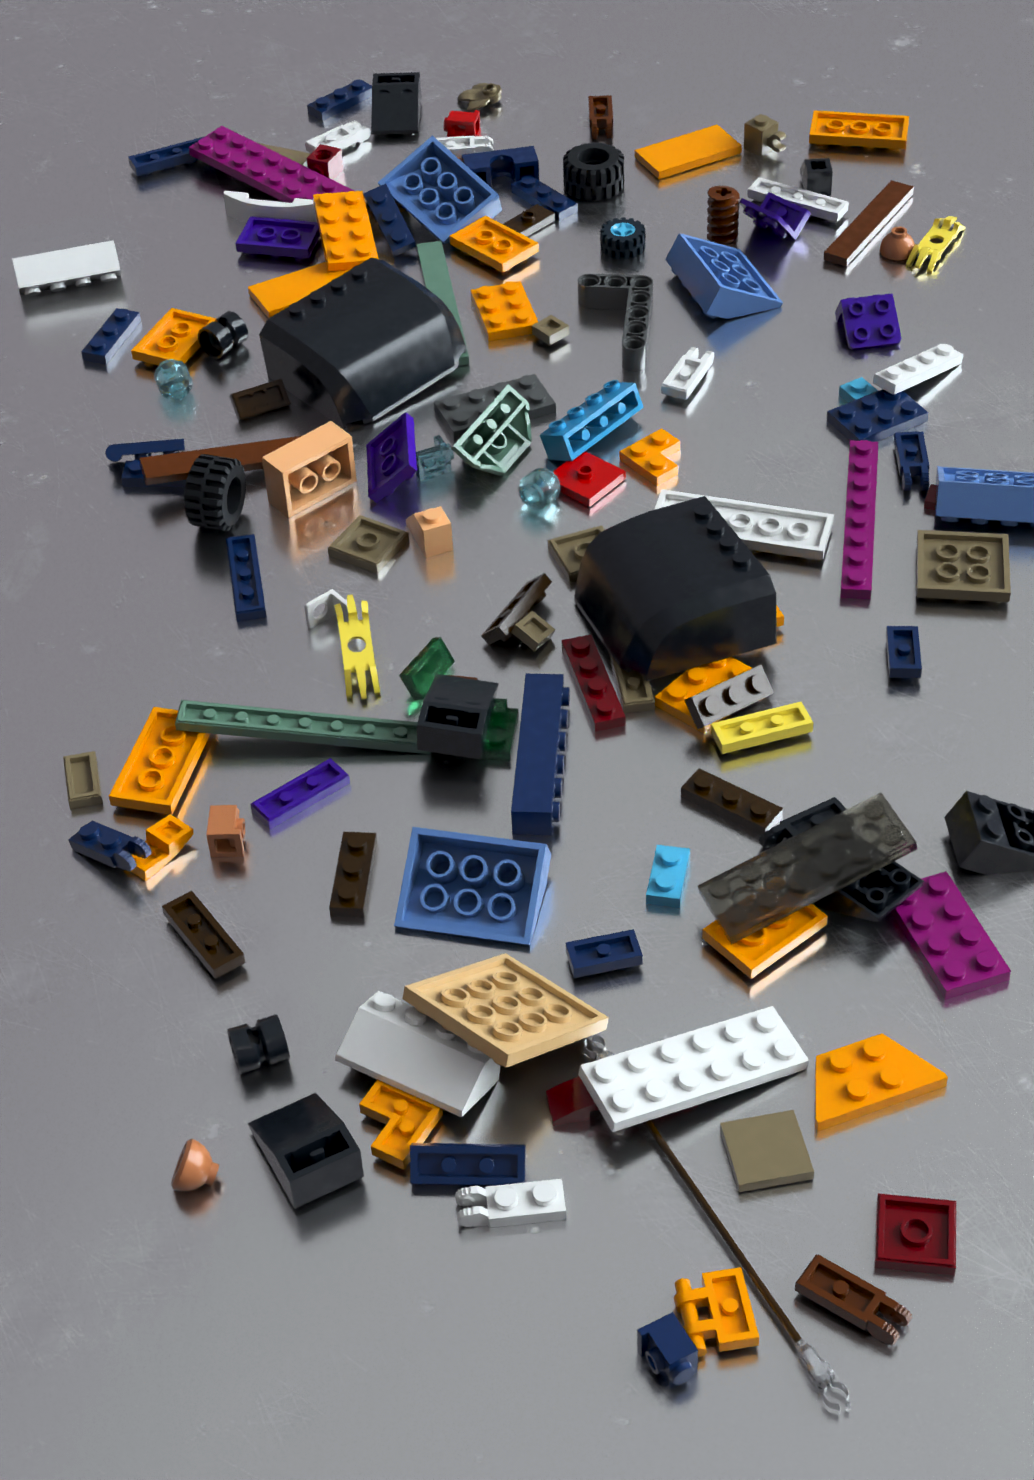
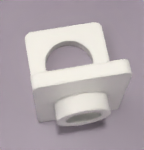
(330, 599)

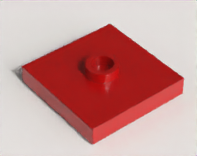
(588, 478)

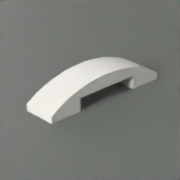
(241, 208)

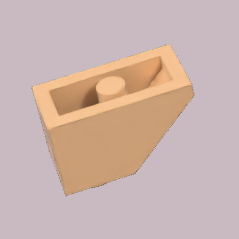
(431, 531)

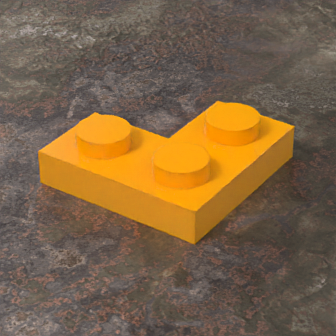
(650, 456)
(406, 1121)

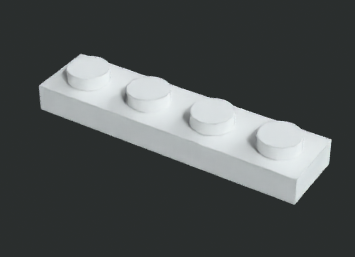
(819, 205)
(918, 368)

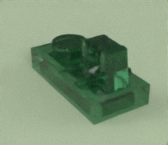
(422, 669)
(501, 732)

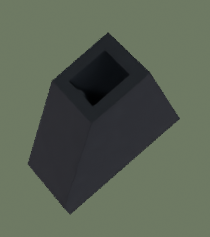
(817, 175)

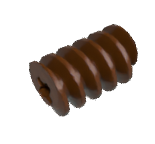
(722, 214)

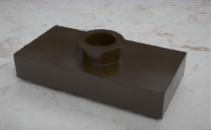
(531, 220)
(260, 400)

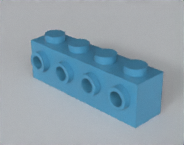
(591, 420)

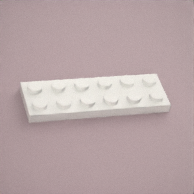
(768, 526)
(692, 1068)

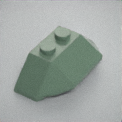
(497, 434)

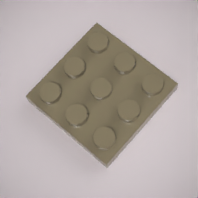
(963, 566)

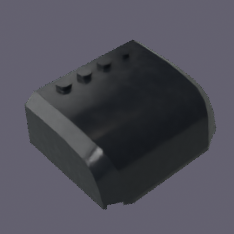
(362, 343)
(675, 591)

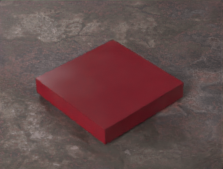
(915, 1234)

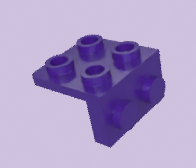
(777, 214)
(869, 321)

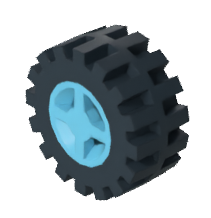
(622, 238)

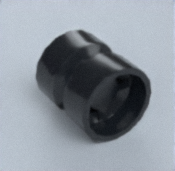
(223, 335)
(258, 1044)

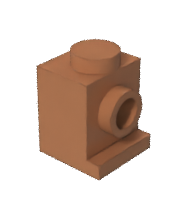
(225, 831)

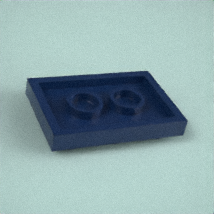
(877, 416)

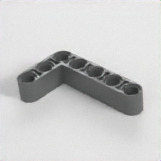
(626, 293)

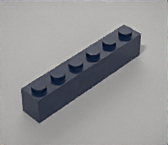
(538, 755)

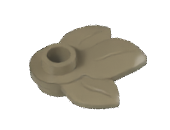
(481, 95)

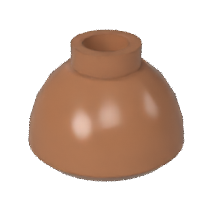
(897, 244)
(194, 1168)

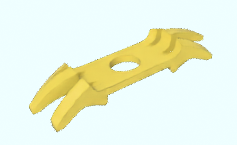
(935, 250)
(357, 661)

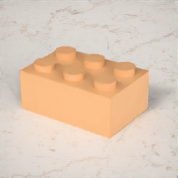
(309, 469)

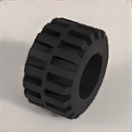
(593, 171)
(215, 492)

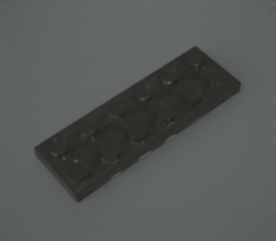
(806, 868)

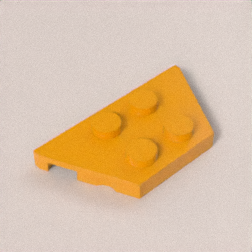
(868, 1079)

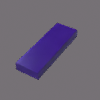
(300, 793)

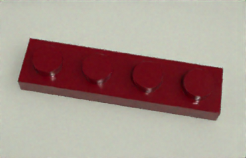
(593, 683)

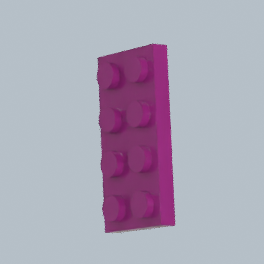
(950, 938)

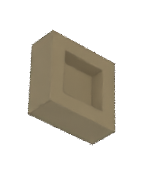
(550, 329)
(533, 631)

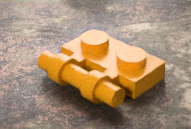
(728, 1306)

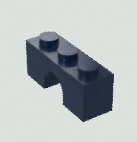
(507, 162)

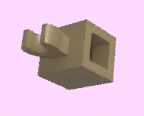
(762, 136)

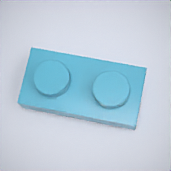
(668, 876)

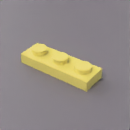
(761, 727)

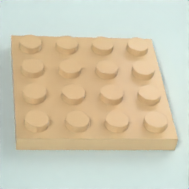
(505, 1009)

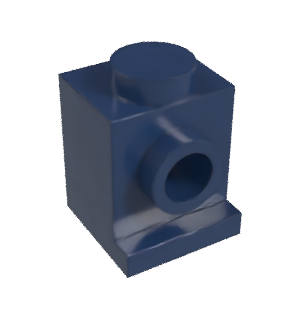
(668, 1349)

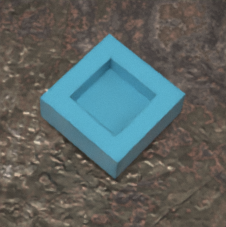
(856, 389)

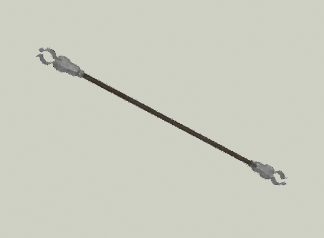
(818, 1369)

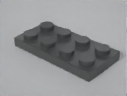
(462, 410)

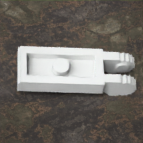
(340, 136)
(467, 144)
(687, 374)
(512, 1204)

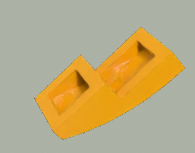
(166, 841)

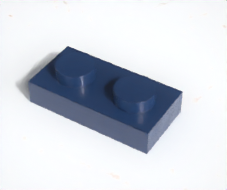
(903, 652)
(604, 953)

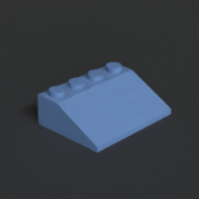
(440, 190)
(720, 278)
(985, 495)
(472, 886)

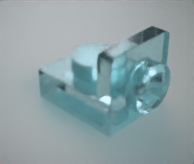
(434, 460)

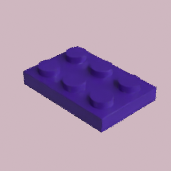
(278, 237)
(391, 458)

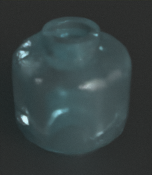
(173, 379)
(539, 488)

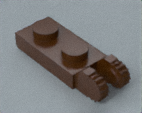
(600, 114)
(852, 1299)

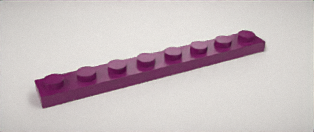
(859, 520)

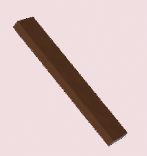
(868, 223)
(177, 465)

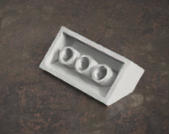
(66, 267)
(416, 1055)

